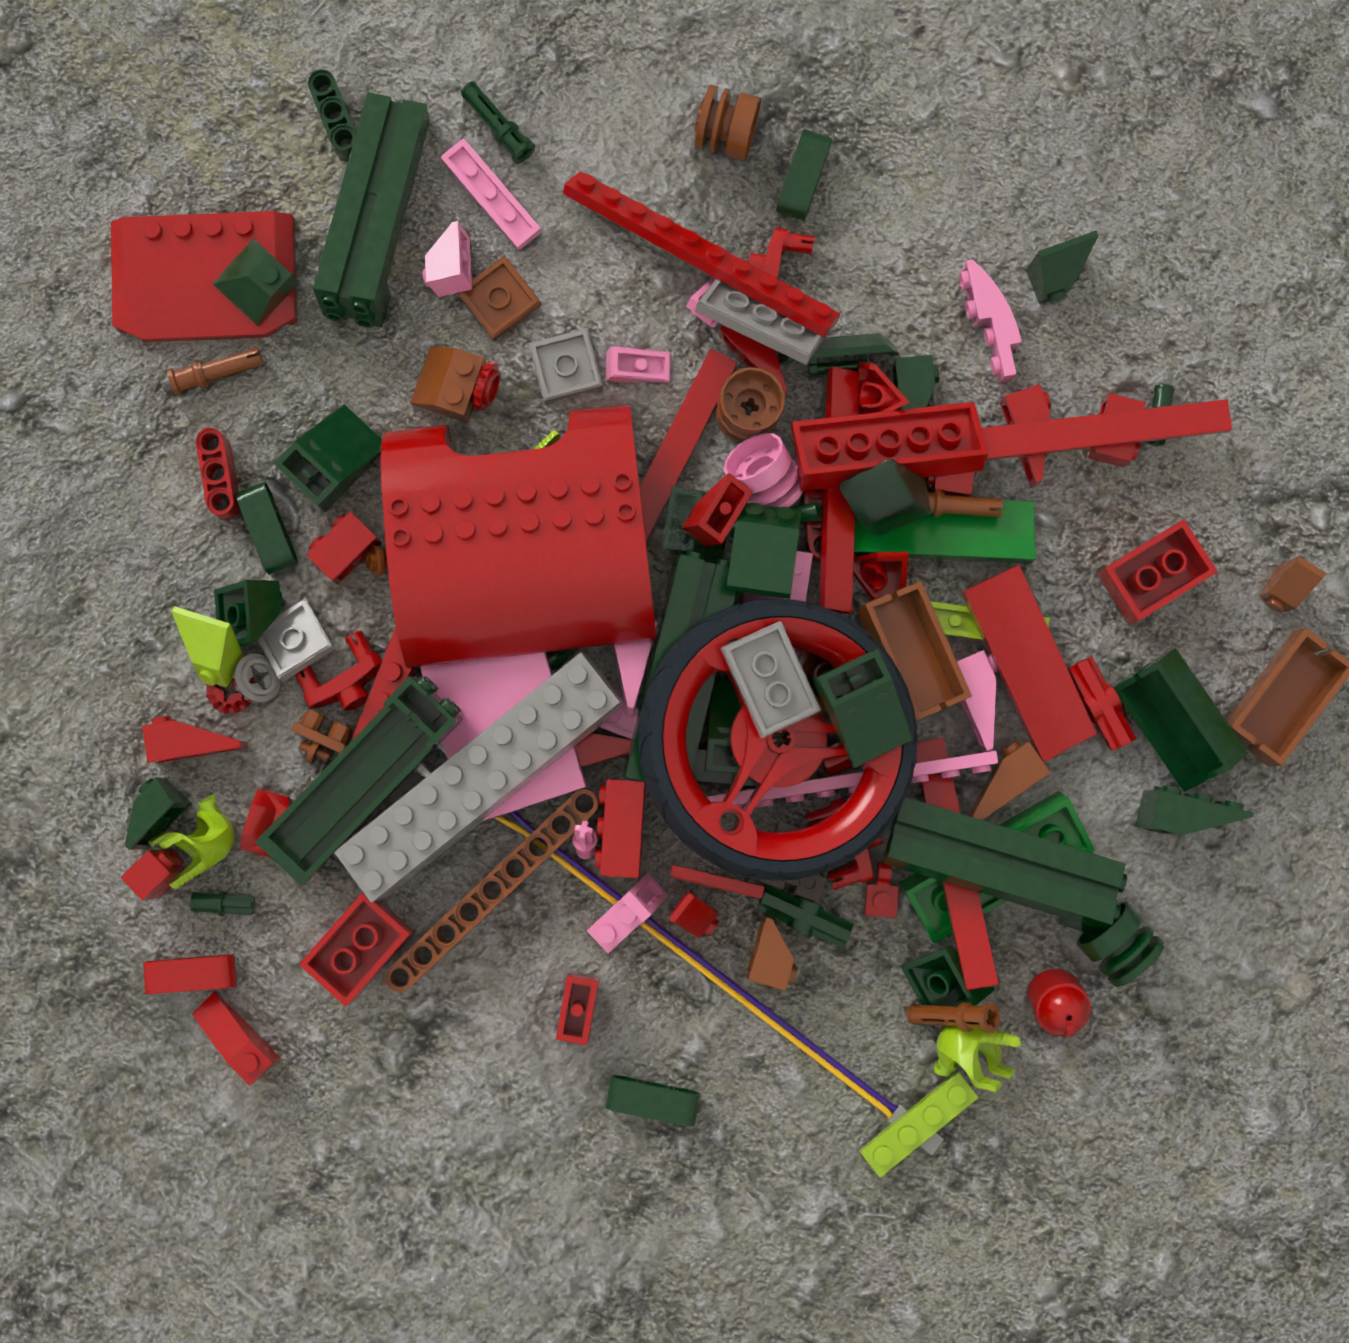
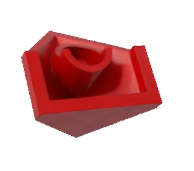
(877, 391)
(881, 572)

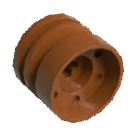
(727, 122)
(754, 389)

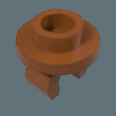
(376, 561)

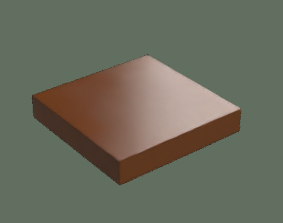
(499, 298)

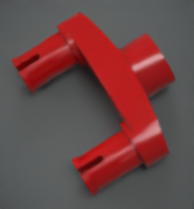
(779, 243)
(348, 685)
(861, 869)

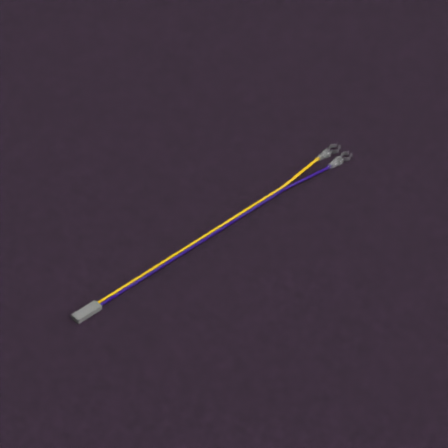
(714, 975)

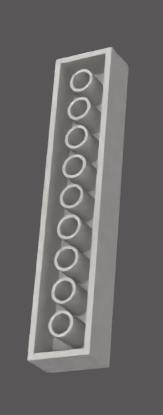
(479, 778)

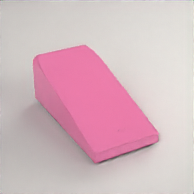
(637, 365)

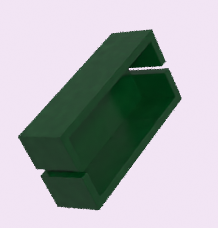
(1180, 720)

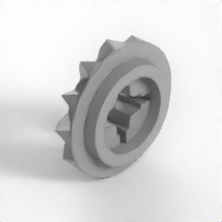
(267, 687)

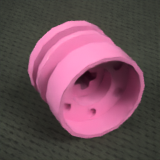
(766, 469)

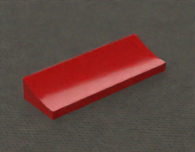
(921, 439)
(1029, 662)

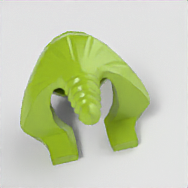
(205, 846)
(961, 1049)

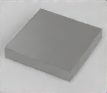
(565, 365)
(295, 640)

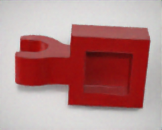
(881, 898)

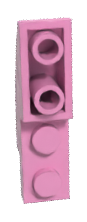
(990, 309)

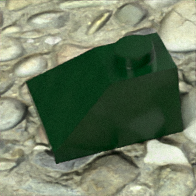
(1058, 267)
(256, 282)
(248, 607)
(154, 812)
(939, 980)

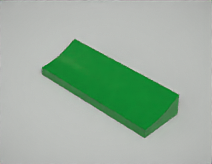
(959, 537)
(1048, 819)

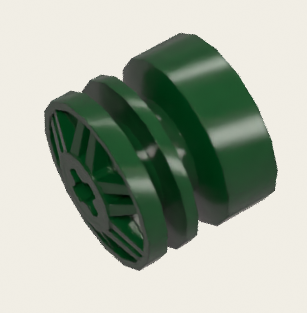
(1122, 947)

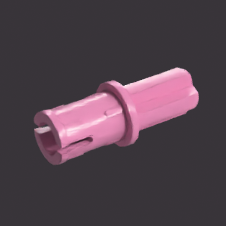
(584, 840)

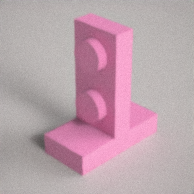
(628, 913)

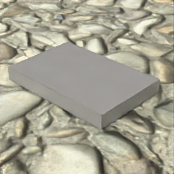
(770, 679)

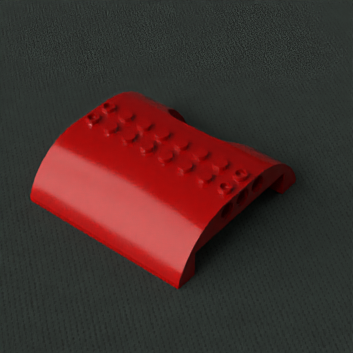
(516, 543)

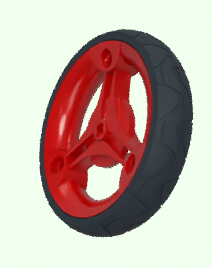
(697, 819)

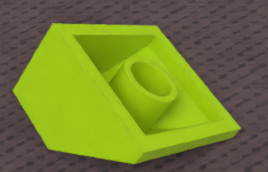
(209, 645)

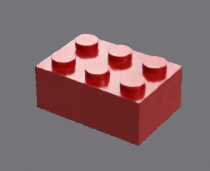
(1157, 572)
(621, 828)
(356, 949)

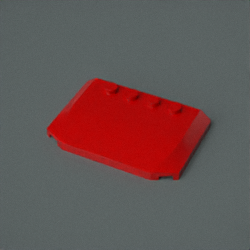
(168, 268)

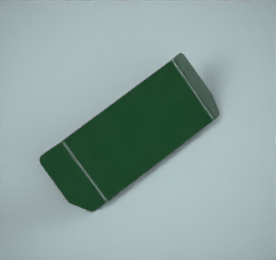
(844, 346)

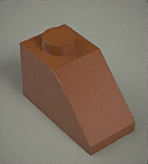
(1291, 584)

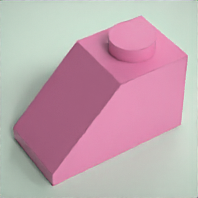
(449, 262)

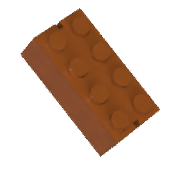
(918, 648)
(1288, 697)

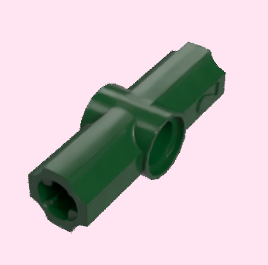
(805, 916)

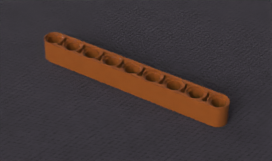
(478, 895)

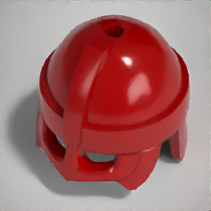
(1054, 997)

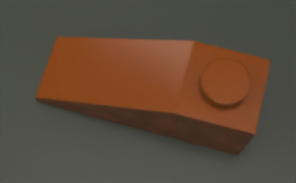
(1010, 777)

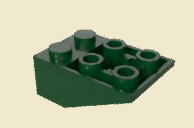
(330, 457)
(864, 707)
(722, 711)
(1171, 813)

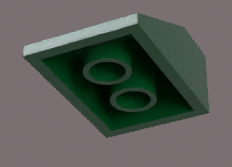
(764, 550)

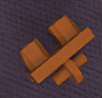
(310, 726)

